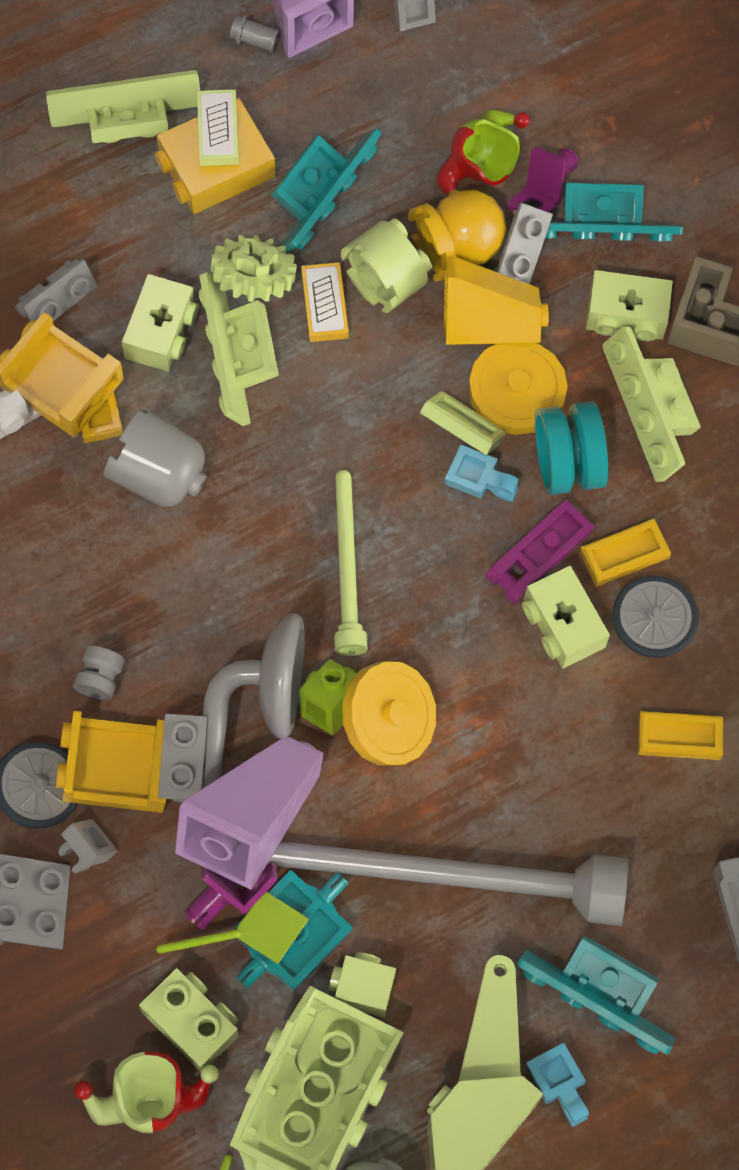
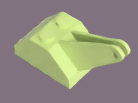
(491, 1095)

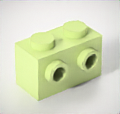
(190, 1018)

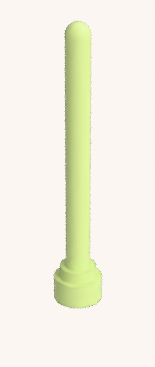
(350, 638)

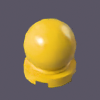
(461, 226)

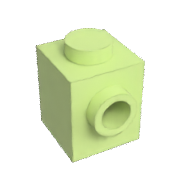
(363, 983)

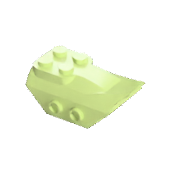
(314, 1086)

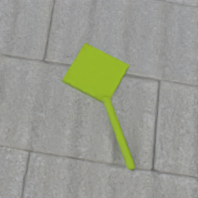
(267, 928)

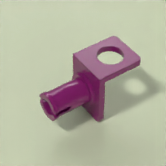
(545, 178)
(224, 892)

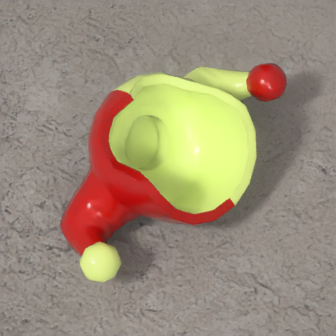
(147, 1093)

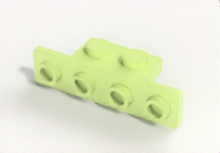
(124, 106)
(240, 347)
(653, 400)

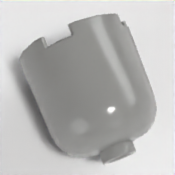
(157, 461)

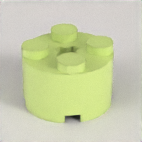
(386, 265)

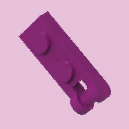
(540, 550)

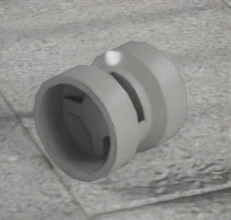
(98, 673)

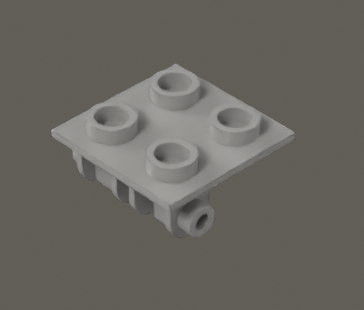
(33, 901)

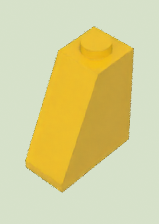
(489, 306)

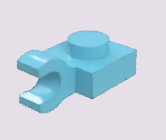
(476, 472)
(558, 1078)

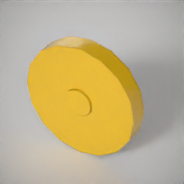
(514, 382)
(389, 713)

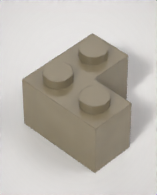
(703, 320)

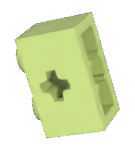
(645, 296)
(159, 322)
(565, 596)

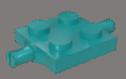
(316, 940)

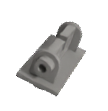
(524, 243)
(65, 289)
(182, 756)

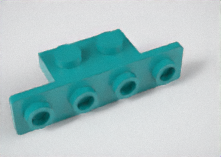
(316, 180)
(609, 210)
(606, 986)

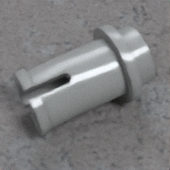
(254, 33)

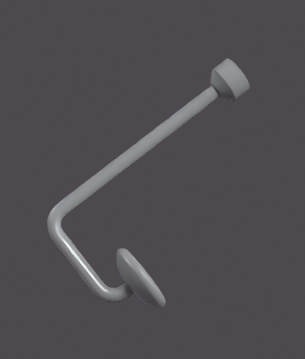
(595, 887)

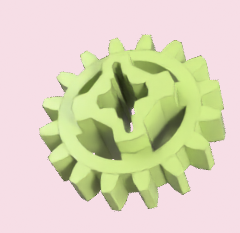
(253, 268)

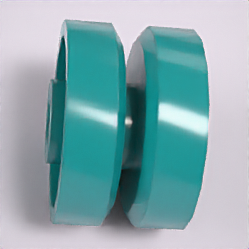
(571, 447)

